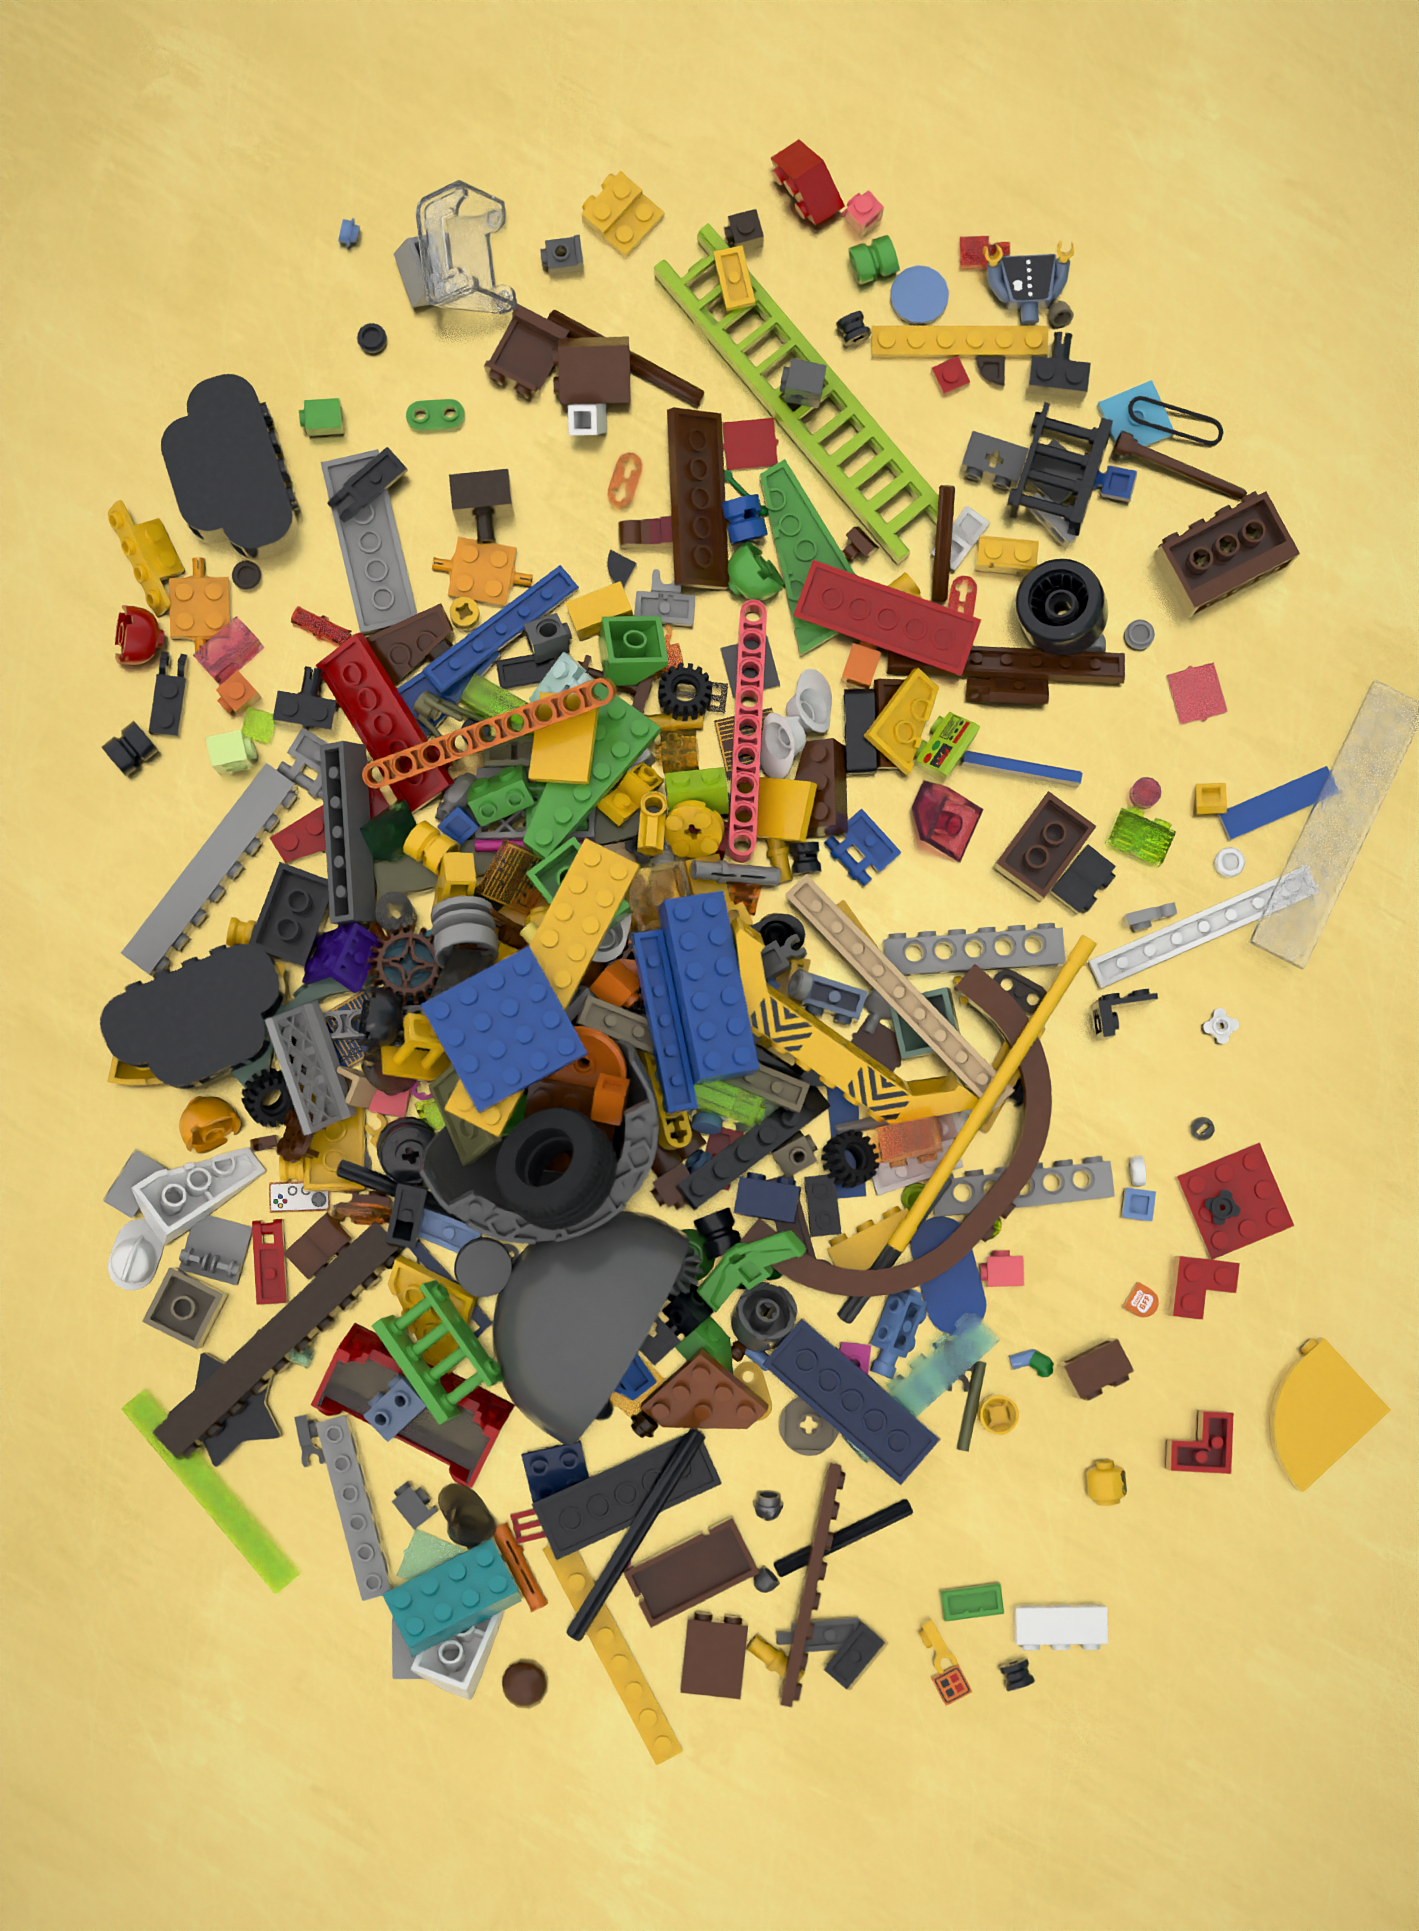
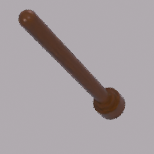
(1127, 445)

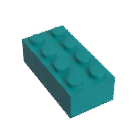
(452, 1597)

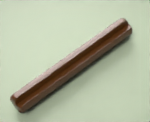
(943, 543)

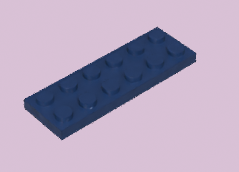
(851, 1401)

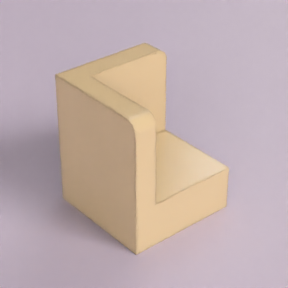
(360, 1089)

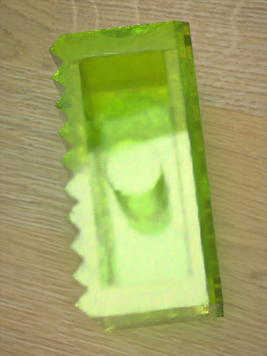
(1141, 836)

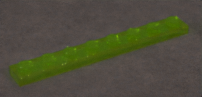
(215, 1498)

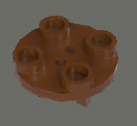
(294, 1143)

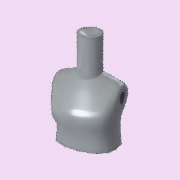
(878, 1009)

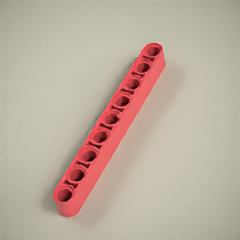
(752, 717)

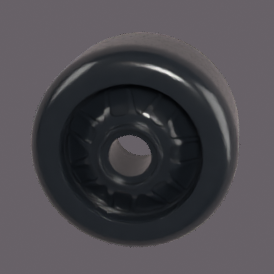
(1055, 587)

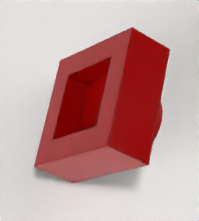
(950, 376)

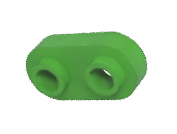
(435, 418)

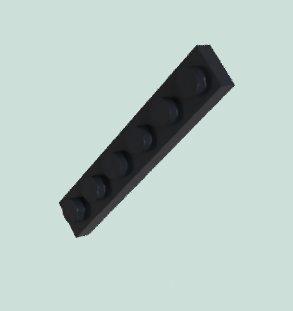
(749, 1149)

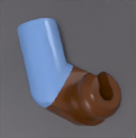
(738, 1351)

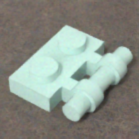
(562, 676)

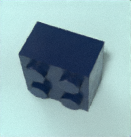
(767, 1199)

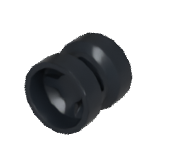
(805, 858)

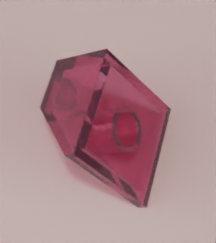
(945, 819)

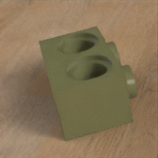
(509, 753)

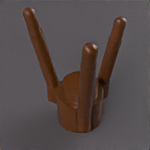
(507, 934)

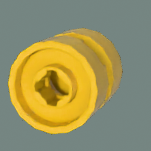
(428, 845)
(997, 1414)

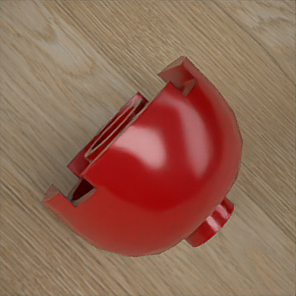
(137, 635)

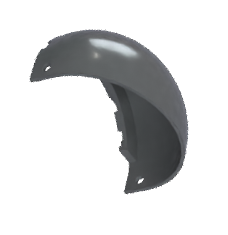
(473, 1192)
(580, 1316)

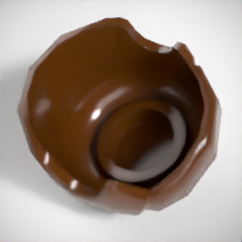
(524, 1684)

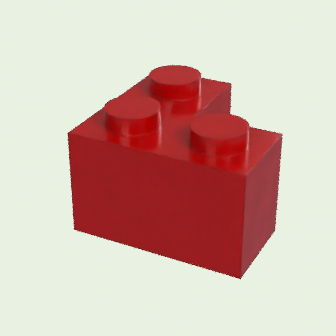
(807, 180)
(1193, 1278)
(1210, 1451)

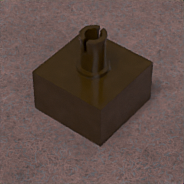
(481, 498)

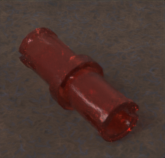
(320, 626)

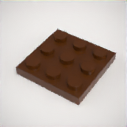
(555, 1094)

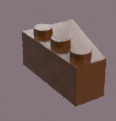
(825, 764)

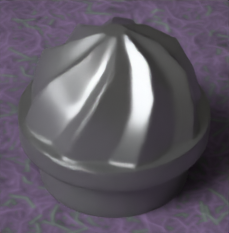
(768, 1505)

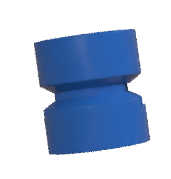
(740, 528)

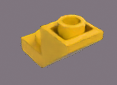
(626, 798)

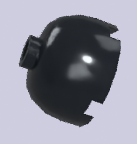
(381, 1018)

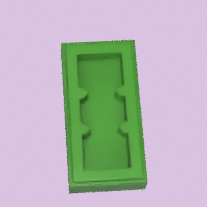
(972, 1602)

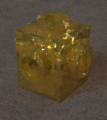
(678, 750)

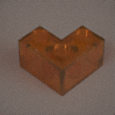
(909, 1141)

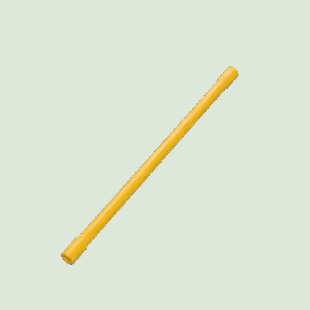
(1076, 960)

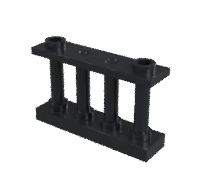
(1080, 487)

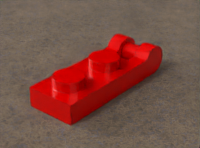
(269, 1263)

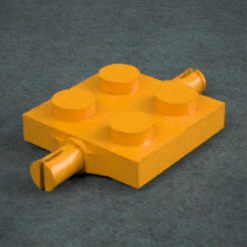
(482, 571)
(198, 605)

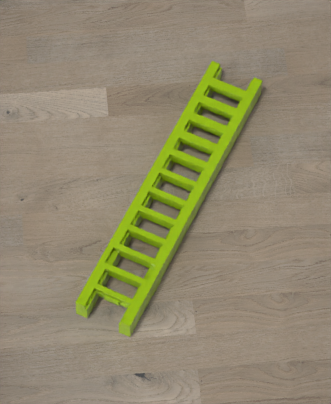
(833, 387)

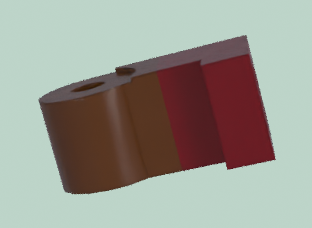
(646, 533)

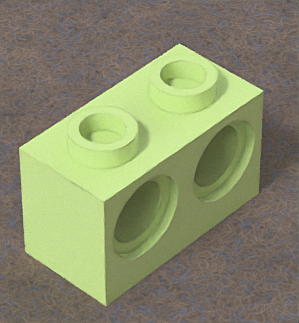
(231, 752)

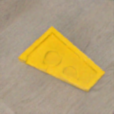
(901, 722)

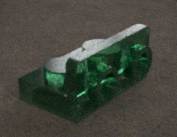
(389, 831)

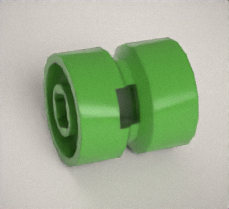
(873, 259)

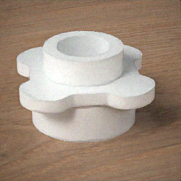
(1212, 1027)

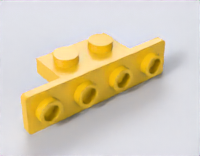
(149, 553)

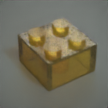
(651, 888)

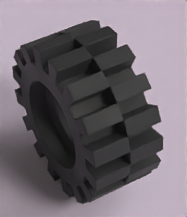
(685, 676)
(258, 1089)
(838, 1164)

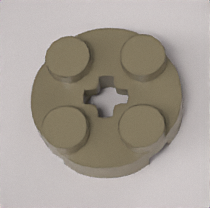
(796, 1437)

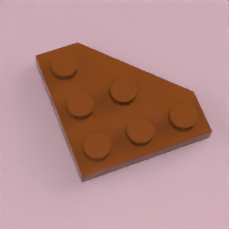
(704, 1397)

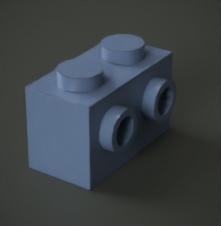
(836, 999)
(395, 1409)

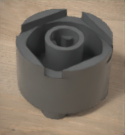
(753, 1305)

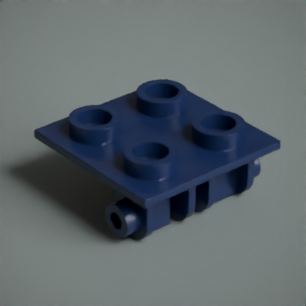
(554, 1469)

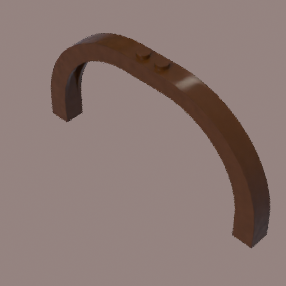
(1010, 1021)

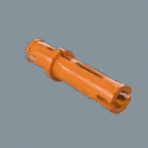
(535, 1599)

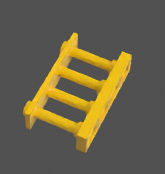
(414, 1063)

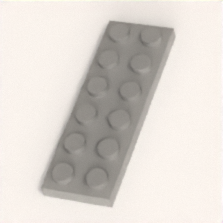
(370, 551)

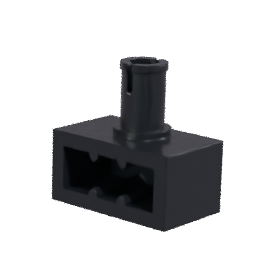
(1058, 374)
(306, 707)

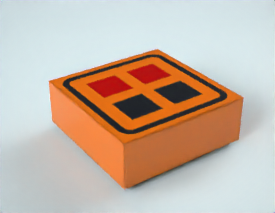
(951, 1685)

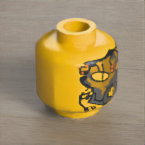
(1106, 1483)

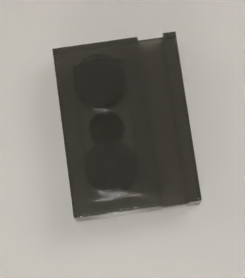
(461, 966)

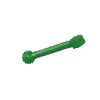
(728, 475)

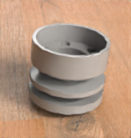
(462, 921)

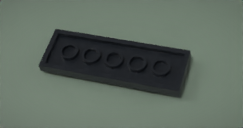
(616, 1495)

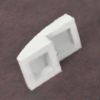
(965, 534)

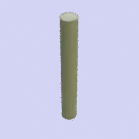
(971, 1406)

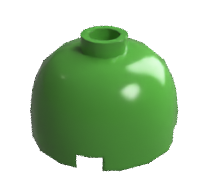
(753, 574)

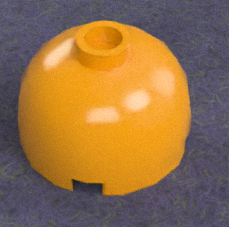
(207, 1123)

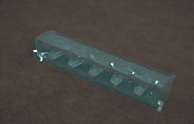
(941, 1367)

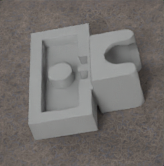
(667, 602)

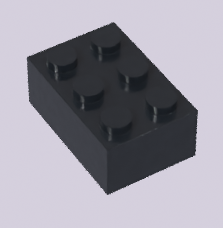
(292, 915)

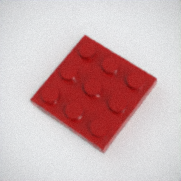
(1252, 1189)

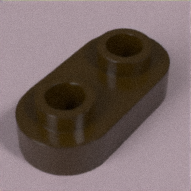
(1021, 989)

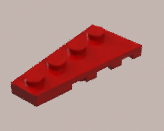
(307, 834)

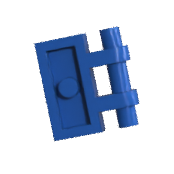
(869, 841)

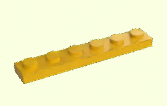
(958, 341)

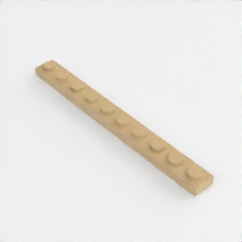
(894, 987)

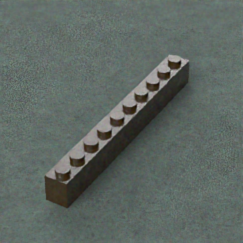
(277, 1342)

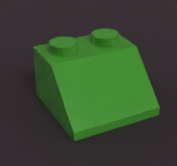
(632, 648)

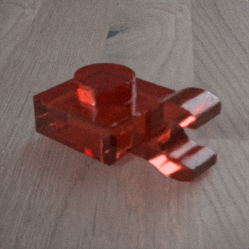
(971, 251)

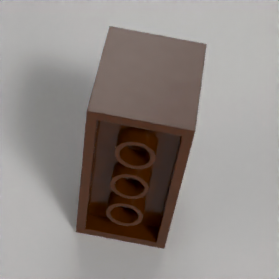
(1222, 572)

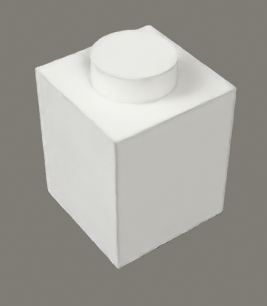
(587, 419)

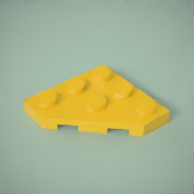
(405, 1283)

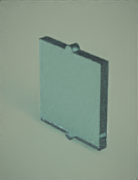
(425, 1554)

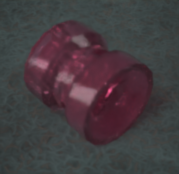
(1140, 796)

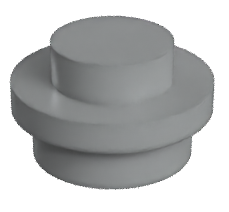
(1139, 634)

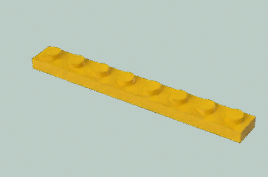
(618, 1660)

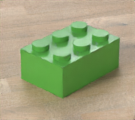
(551, 871)

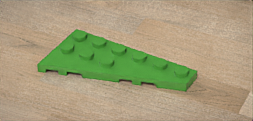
(799, 540)
(619, 742)

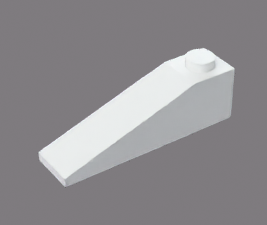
(185, 1195)
(460, 1660)

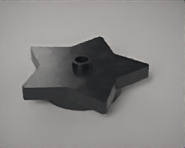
(250, 1424)

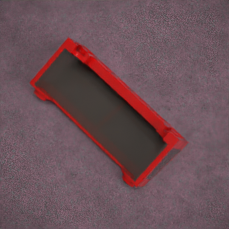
(365, 1367)

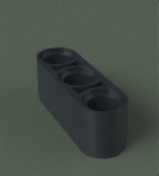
(858, 717)

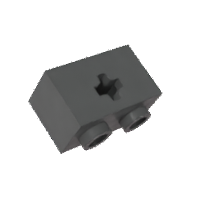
(803, 383)
(1009, 460)

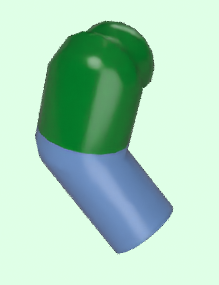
(1035, 1359)

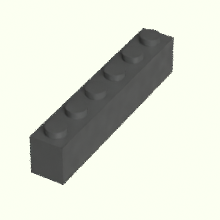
(347, 853)

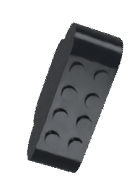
(230, 470)
(197, 1018)

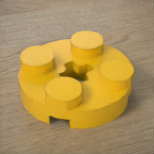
(689, 844)

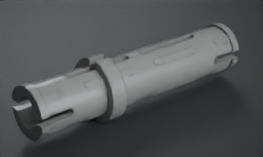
(725, 872)

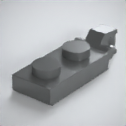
(827, 1634)

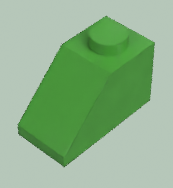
(711, 1339)

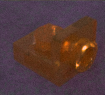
(747, 894)

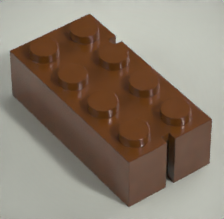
(691, 1572)

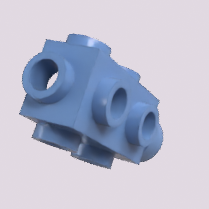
(896, 1326)

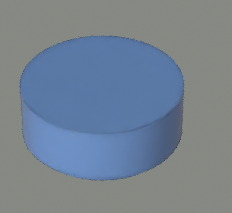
(707, 1123)

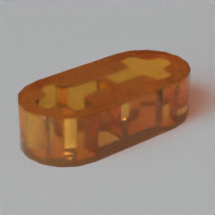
(631, 483)

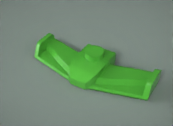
(748, 1265)

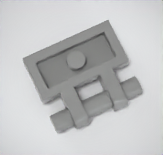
(306, 752)

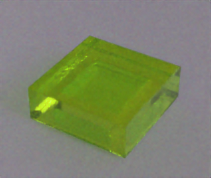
(258, 725)

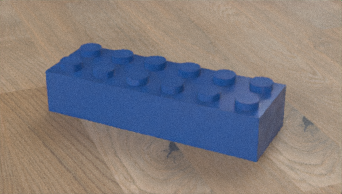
(708, 987)

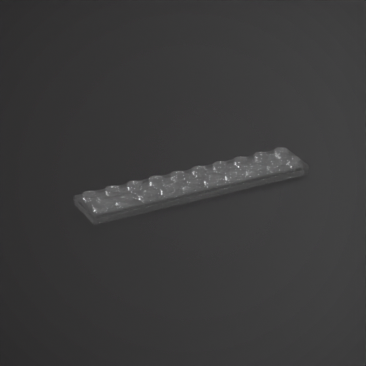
(1337, 825)

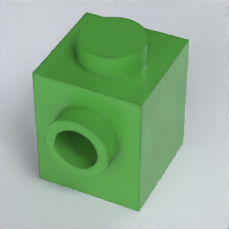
(322, 417)

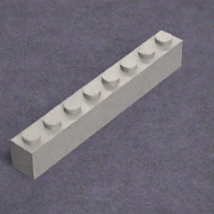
(210, 869)

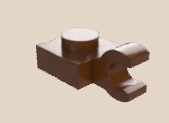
(373, 1197)

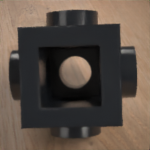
(687, 1310)

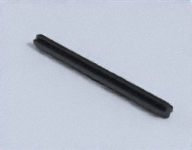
(635, 1534)

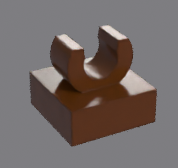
(859, 543)

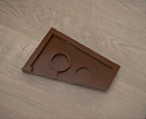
(409, 641)

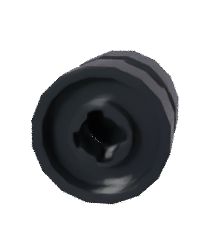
(129, 748)
(717, 1232)

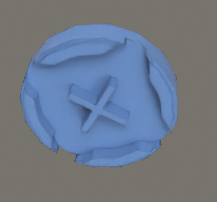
(919, 295)

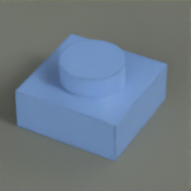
(1138, 1204)

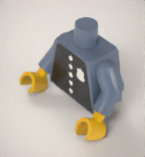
(1028, 280)

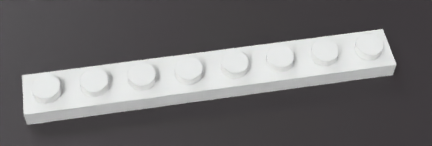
(1181, 935)

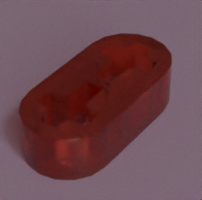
(970, 598)

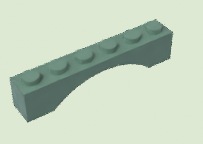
(303, 995)

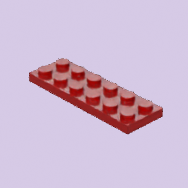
(887, 617)
(381, 717)

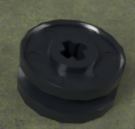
(391, 1147)

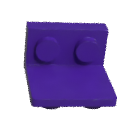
(342, 956)

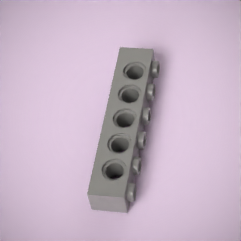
(1050, 953)
(1099, 1186)
(354, 1507)

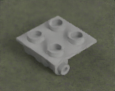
(216, 1249)

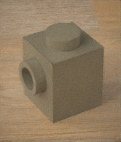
(795, 1154)

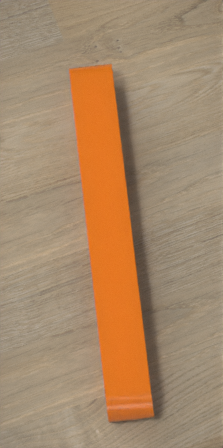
(475, 737)

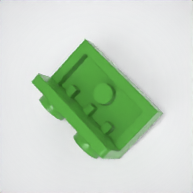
(500, 795)

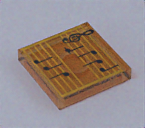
(507, 878)

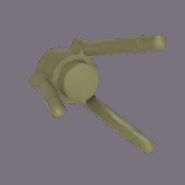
(432, 706)

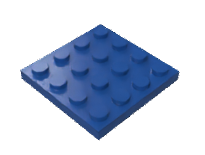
(504, 1029)

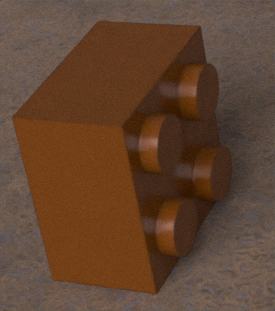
(1096, 1368)

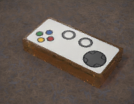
(293, 1198)

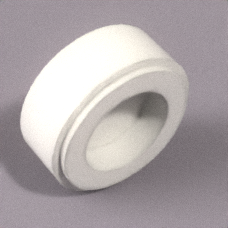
(1229, 862)
(1137, 1171)

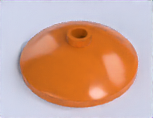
(603, 1058)

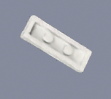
(895, 1178)

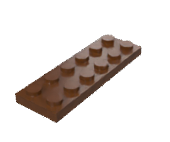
(696, 498)

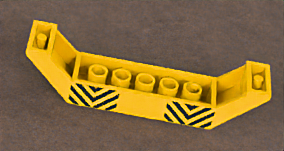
(832, 1055)

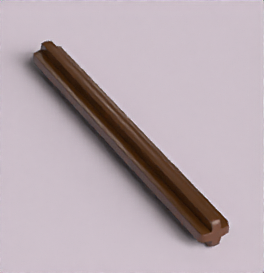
(637, 363)

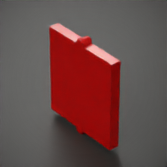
(750, 444)

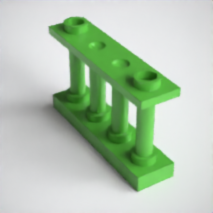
(410, 1355)

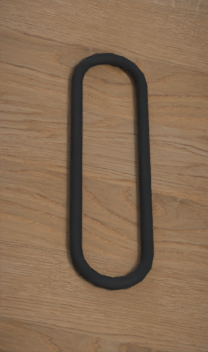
(1171, 431)

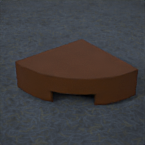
(264, 1143)

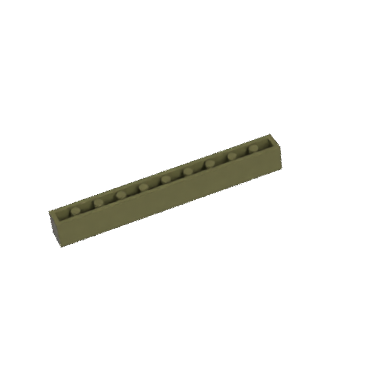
(411, 877)

